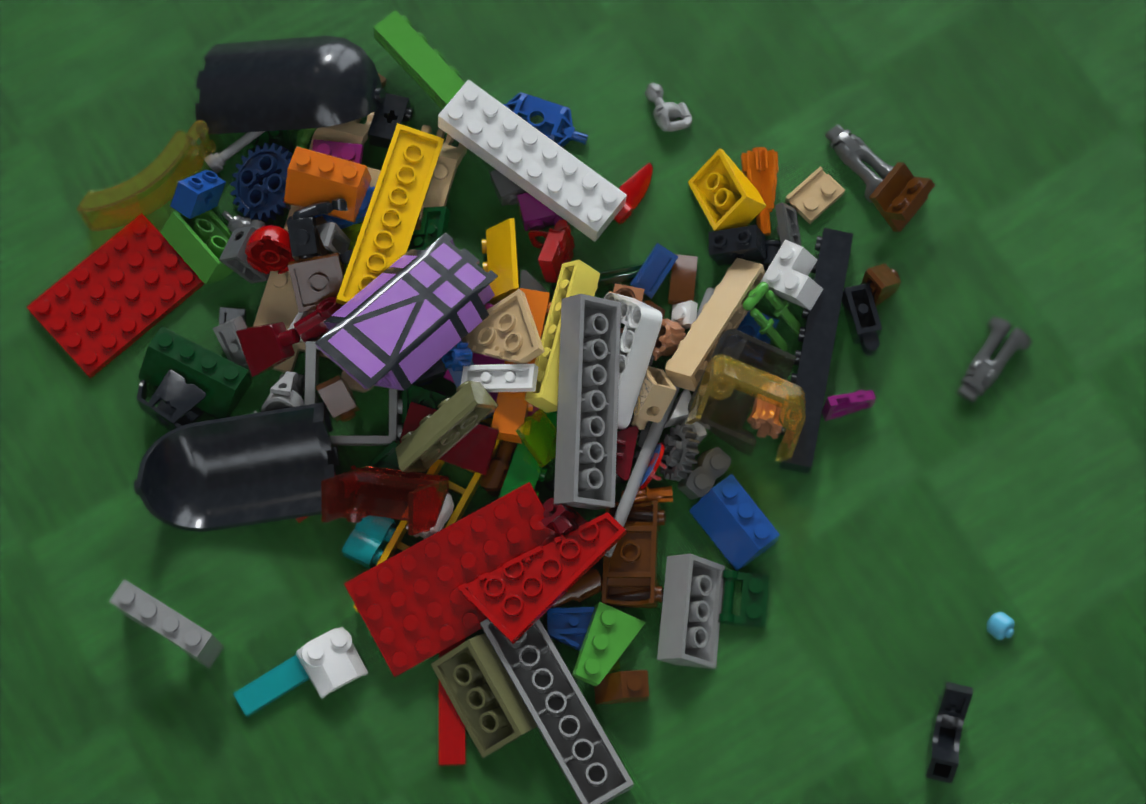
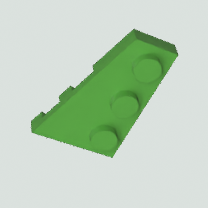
(604, 642)

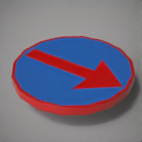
(653, 466)

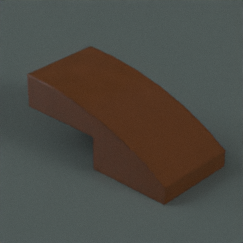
(683, 279)

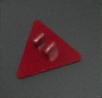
(625, 451)

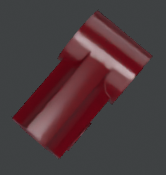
(313, 324)

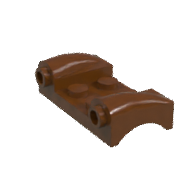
(632, 569)

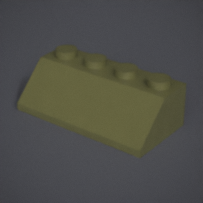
(445, 427)
(483, 695)

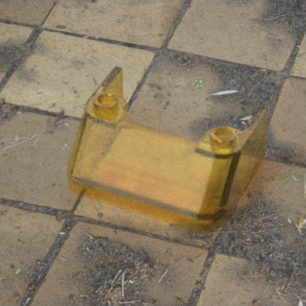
(726, 374)

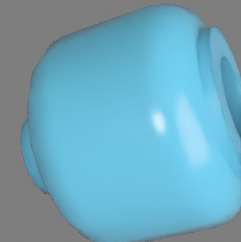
(1000, 626)

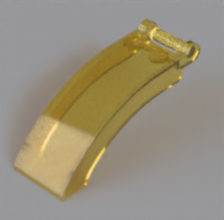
(151, 186)

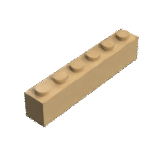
(720, 314)

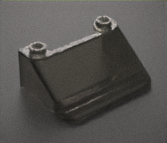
(728, 416)

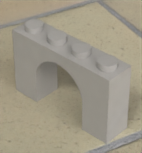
(167, 622)

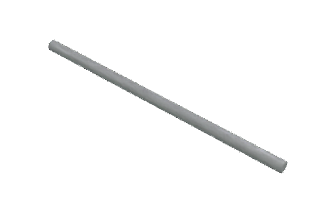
(646, 454)

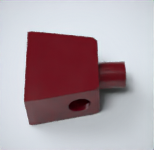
(267, 346)

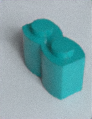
(368, 540)

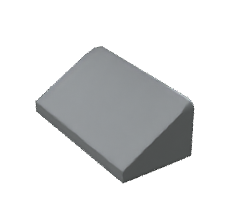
(229, 340)

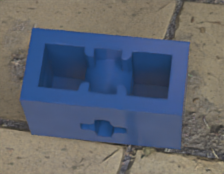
(197, 193)

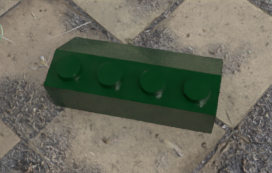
(215, 375)

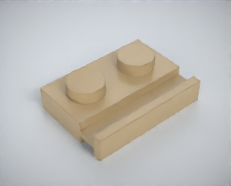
(815, 195)

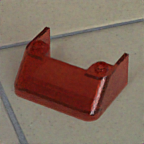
(385, 494)

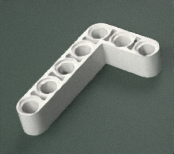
(636, 349)

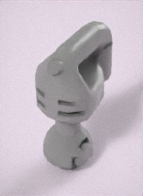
(668, 111)

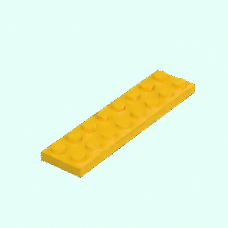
(392, 208)

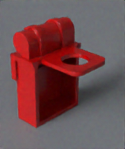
(556, 249)

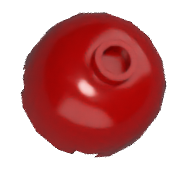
(269, 249)

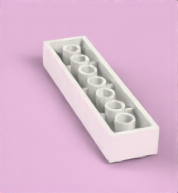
(531, 160)

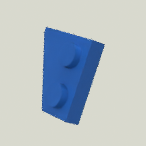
(569, 625)

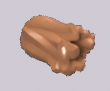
(668, 338)
(765, 419)

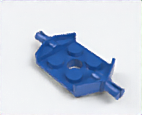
(557, 118)

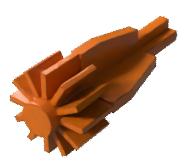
(761, 170)

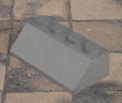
(691, 612)

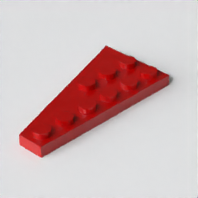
(534, 581)

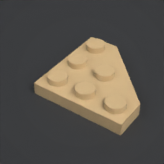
(507, 332)

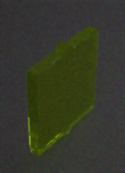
(539, 437)

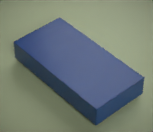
(654, 270)

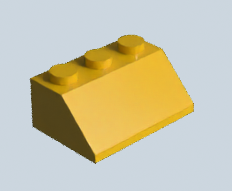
(502, 259)

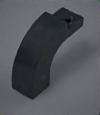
(946, 732)

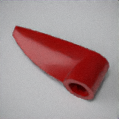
(635, 189)

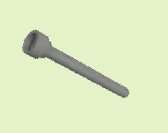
(217, 160)

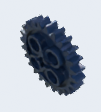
(262, 182)

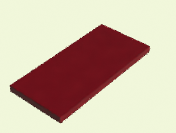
(471, 452)

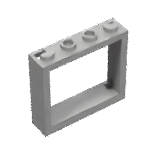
(312, 397)

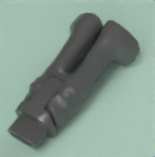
(852, 153)
(982, 370)

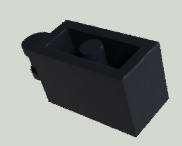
(862, 317)

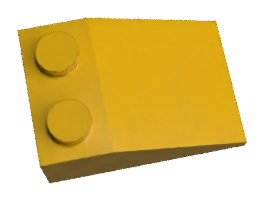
(725, 193)

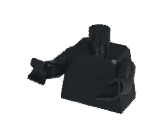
(304, 233)

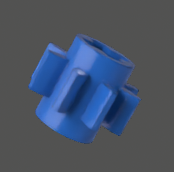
(458, 356)

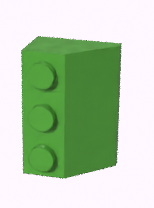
(199, 243)

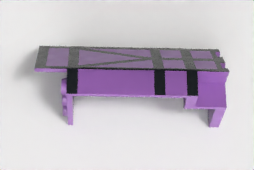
(409, 316)

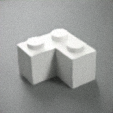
(790, 277)

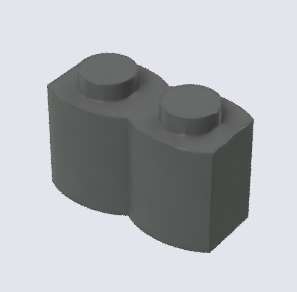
(709, 466)

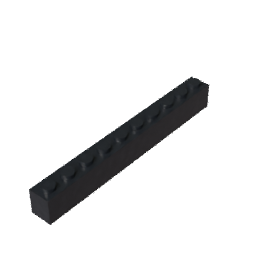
(818, 341)

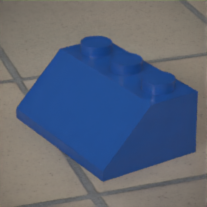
(734, 523)

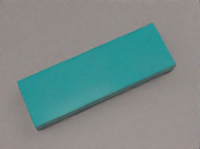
(271, 686)

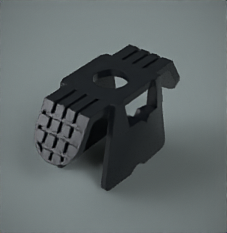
(176, 402)

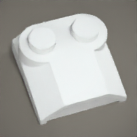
(331, 661)

